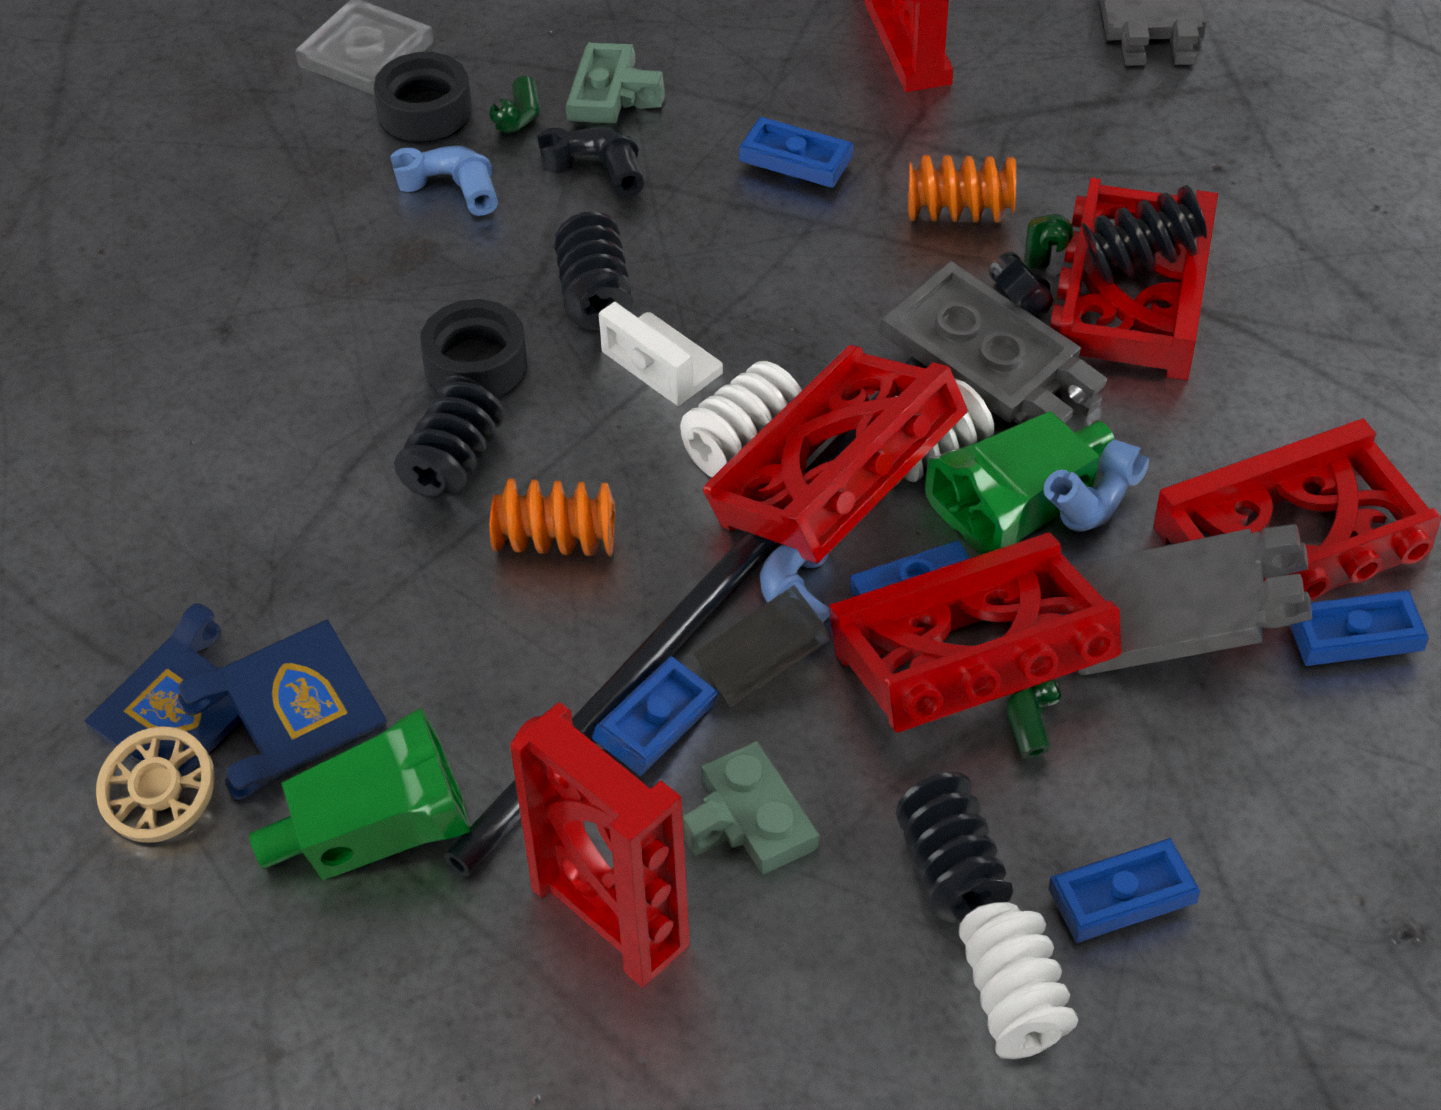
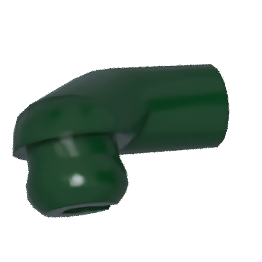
(524, 109)
(1043, 234)
(1025, 713)

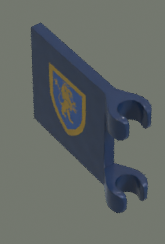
(152, 693)
(294, 701)

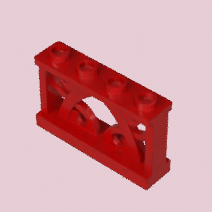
(914, 40)
(1164, 334)
(1288, 473)
(841, 492)
(997, 586)
(644, 896)

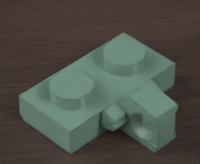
(608, 82)
(750, 809)

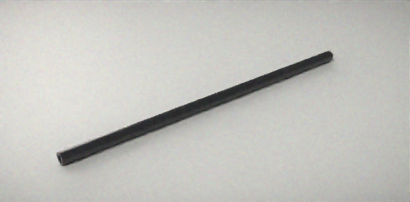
(651, 654)

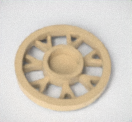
(155, 784)

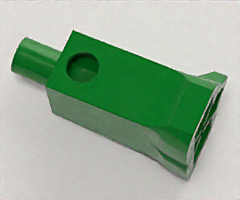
(997, 485)
(368, 803)

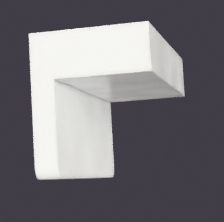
(656, 353)

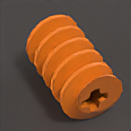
(961, 188)
(552, 518)

